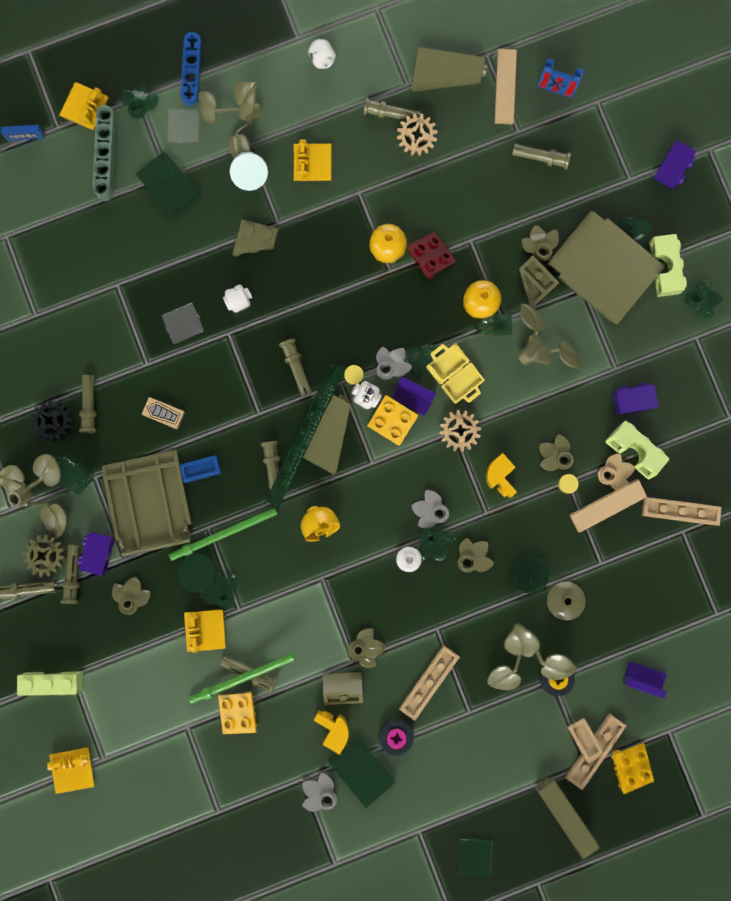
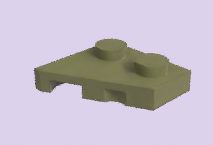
(254, 237)
(536, 281)

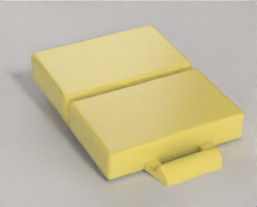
(460, 380)

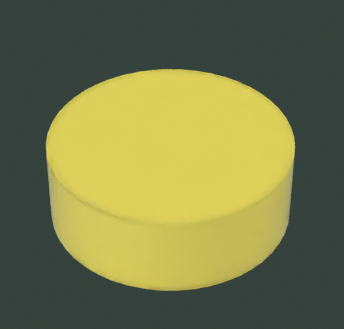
(353, 375)
(568, 483)

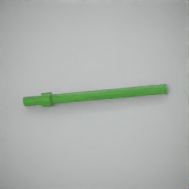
(189, 549)
(209, 692)

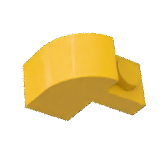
(495, 475)
(338, 730)

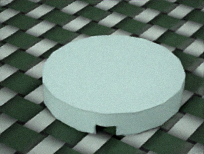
(248, 171)

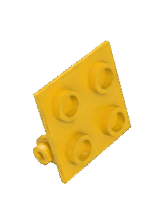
(83, 104)
(312, 162)
(392, 420)
(205, 630)
(237, 713)
(632, 768)
(71, 770)

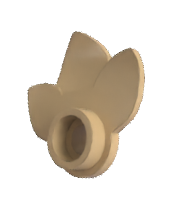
(618, 471)

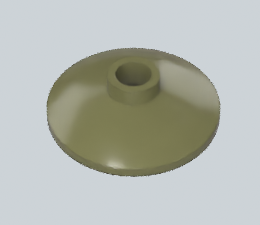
(556, 598)

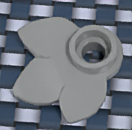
(394, 361)
(428, 508)
(317, 791)

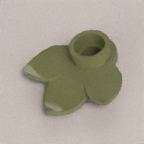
(540, 241)
(554, 452)
(476, 554)
(131, 593)
(369, 648)

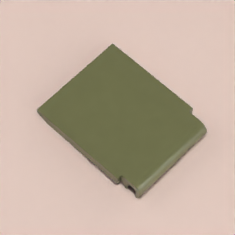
(605, 266)
(147, 503)

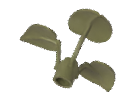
(248, 110)
(536, 349)
(48, 470)
(524, 643)

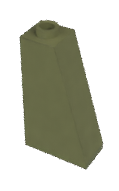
(446, 69)
(329, 436)
(567, 817)

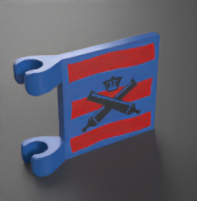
(558, 81)

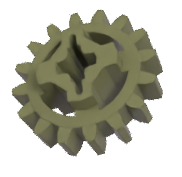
(38, 550)

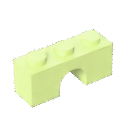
(667, 249)
(650, 457)
(50, 684)

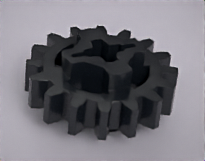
(57, 415)

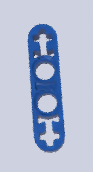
(191, 68)

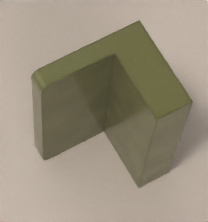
(342, 688)

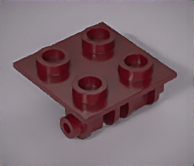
(431, 254)

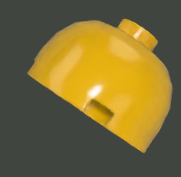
(388, 243)
(482, 299)
(319, 522)

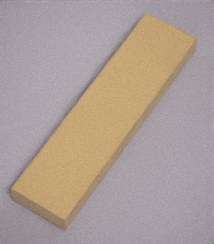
(505, 86)
(608, 505)
(681, 511)
(429, 682)
(607, 736)

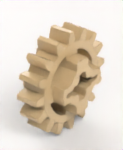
(426, 137)
(459, 422)

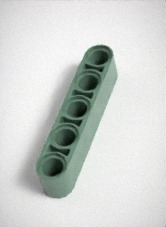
(104, 144)

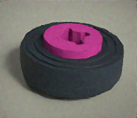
(398, 731)

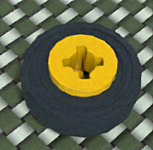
(562, 688)

